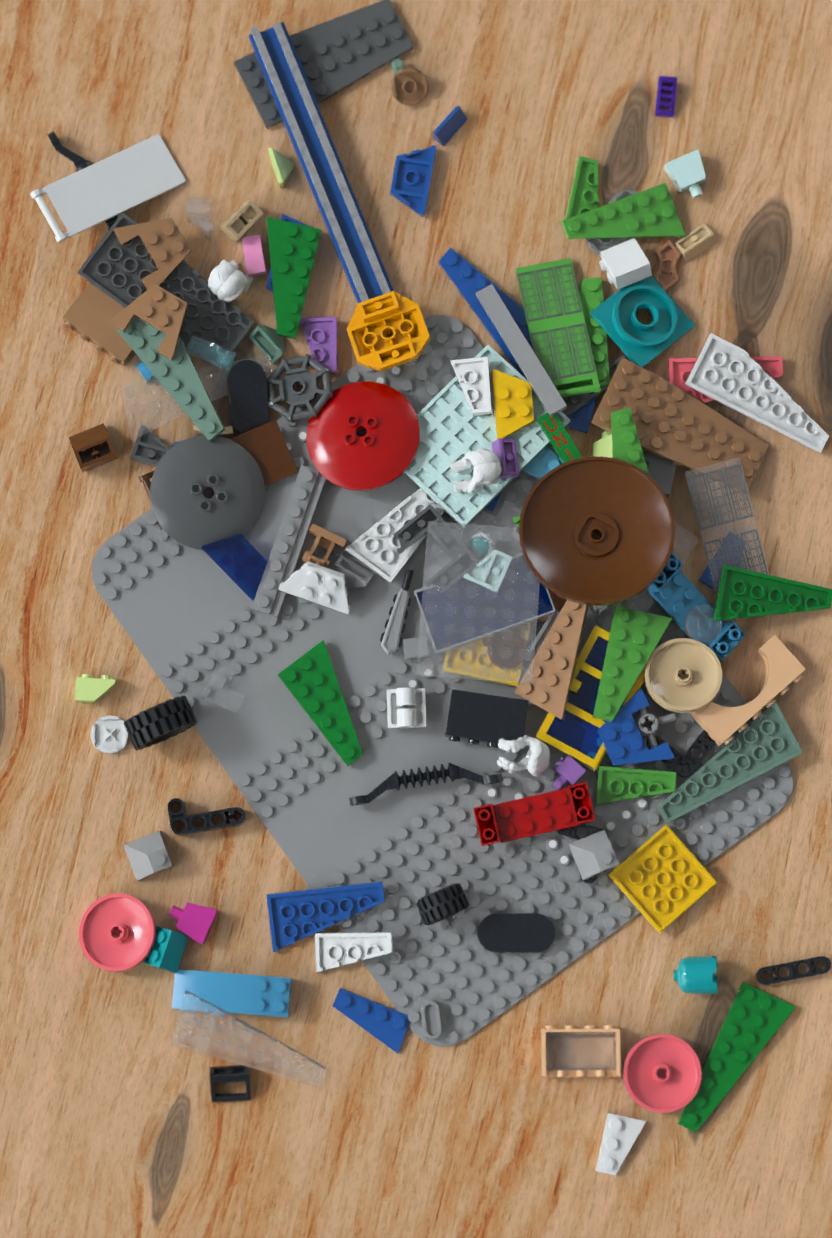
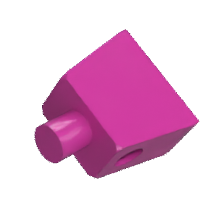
(194, 920)

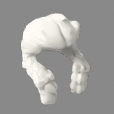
(228, 281)
(486, 470)
(535, 761)

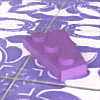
(322, 340)

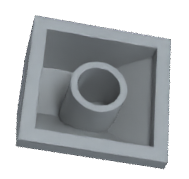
(594, 854)
(148, 855)

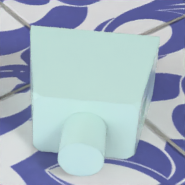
(687, 173)

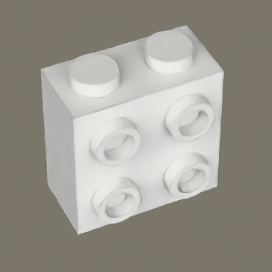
(625, 264)

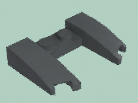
(416, 528)

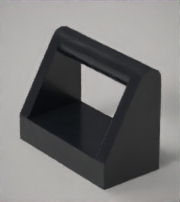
(227, 1074)

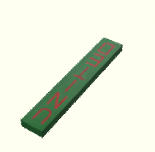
(559, 438)

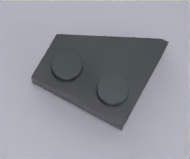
(148, 449)

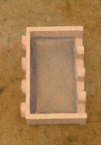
(580, 1051)

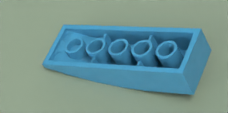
(235, 992)

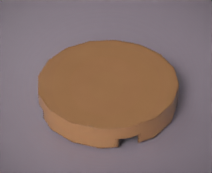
(409, 86)

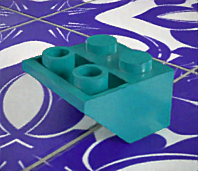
(167, 949)

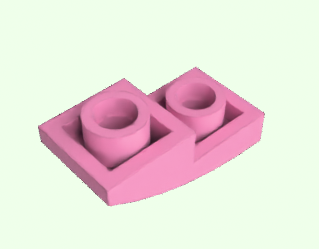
(254, 255)

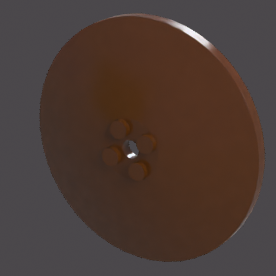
(601, 498)

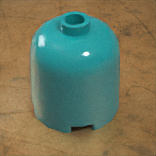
(696, 975)

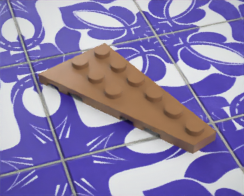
(556, 661)

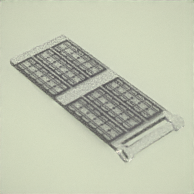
(726, 518)

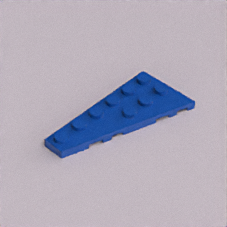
(308, 911)

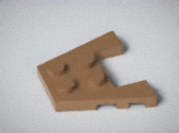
(162, 242)
(160, 311)

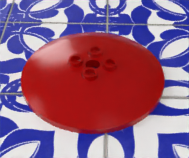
(367, 460)

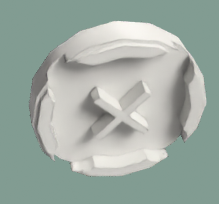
(109, 734)

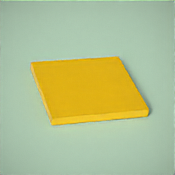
(662, 878)

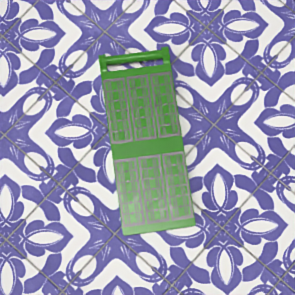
(558, 325)

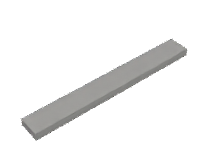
(521, 350)

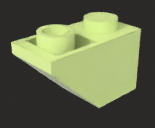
(93, 689)

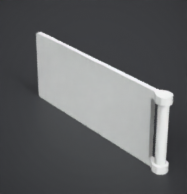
(110, 187)

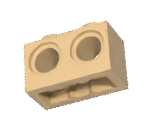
(241, 220)

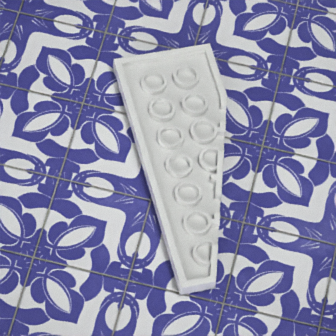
(741, 383)

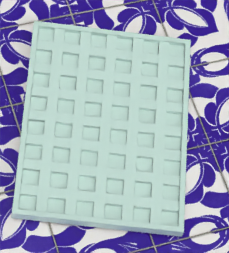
(452, 430)

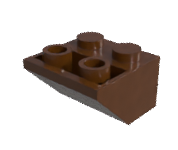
(93, 448)

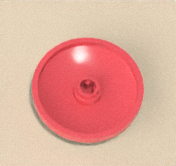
(117, 932)
(662, 1073)

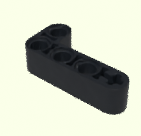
(207, 817)

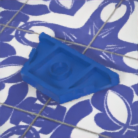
(413, 178)

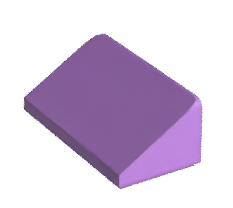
(507, 454)

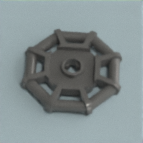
(306, 395)

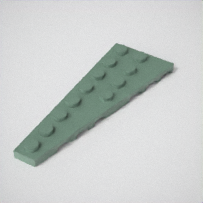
(176, 376)
(751, 753)

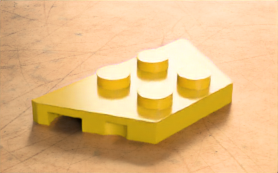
(511, 403)

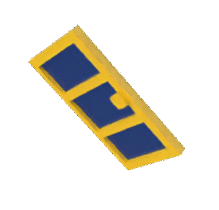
(578, 731)

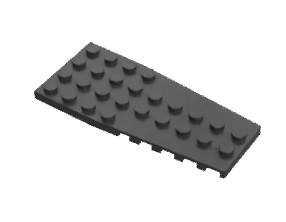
(333, 55)
(119, 274)

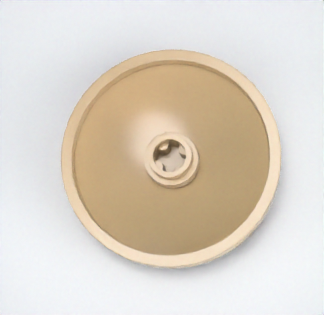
(683, 675)

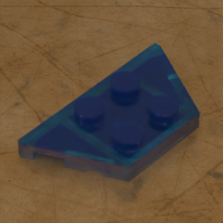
(239, 562)

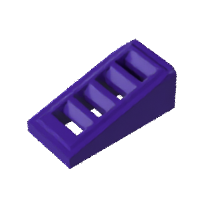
(667, 81)

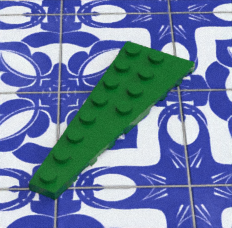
(745, 1032)

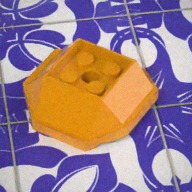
(385, 316)

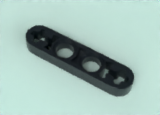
(793, 972)

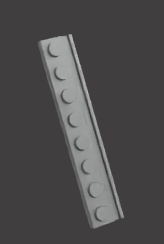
(289, 540)

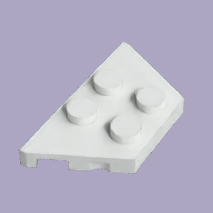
(319, 586)

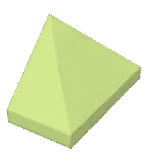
(281, 165)

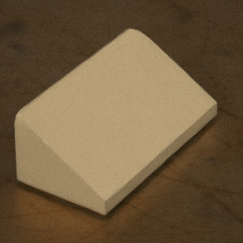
(696, 242)

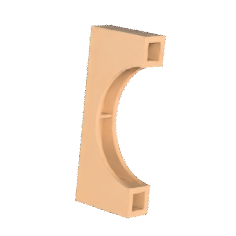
(781, 670)

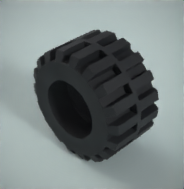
(442, 904)

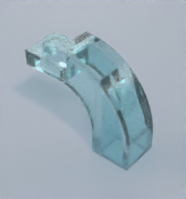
(211, 352)

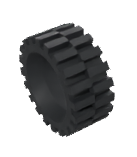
(160, 722)

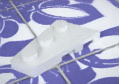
(475, 382)
(617, 1141)

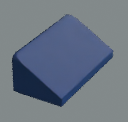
(449, 126)

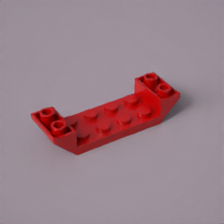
(534, 815)

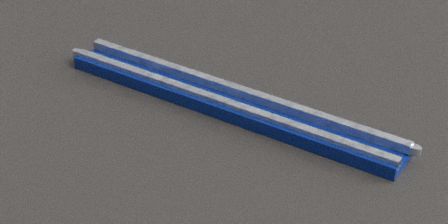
(320, 162)

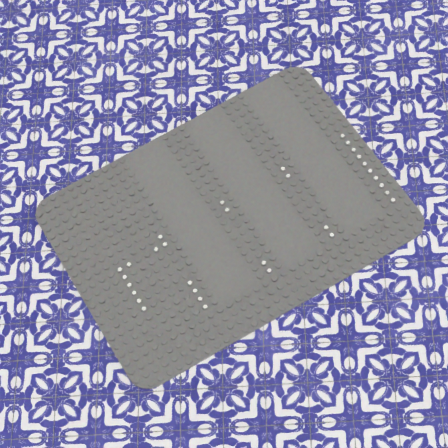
(418, 838)

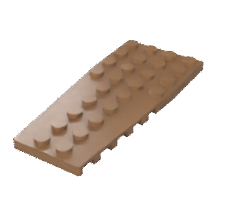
(676, 423)

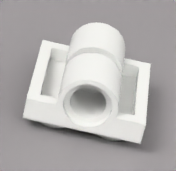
(406, 708)

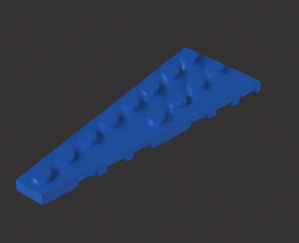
(468, 282)

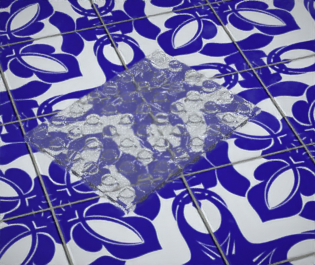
(477, 605)

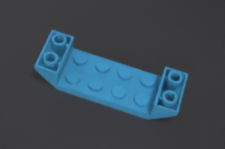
(678, 596)

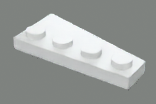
(350, 947)

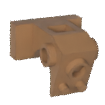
(325, 540)

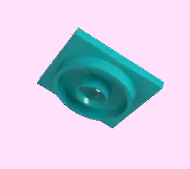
(638, 340)

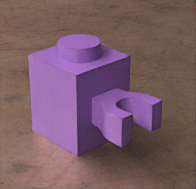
(568, 770)

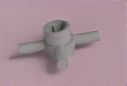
(644, 715)

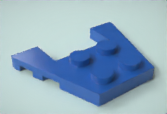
(624, 739)

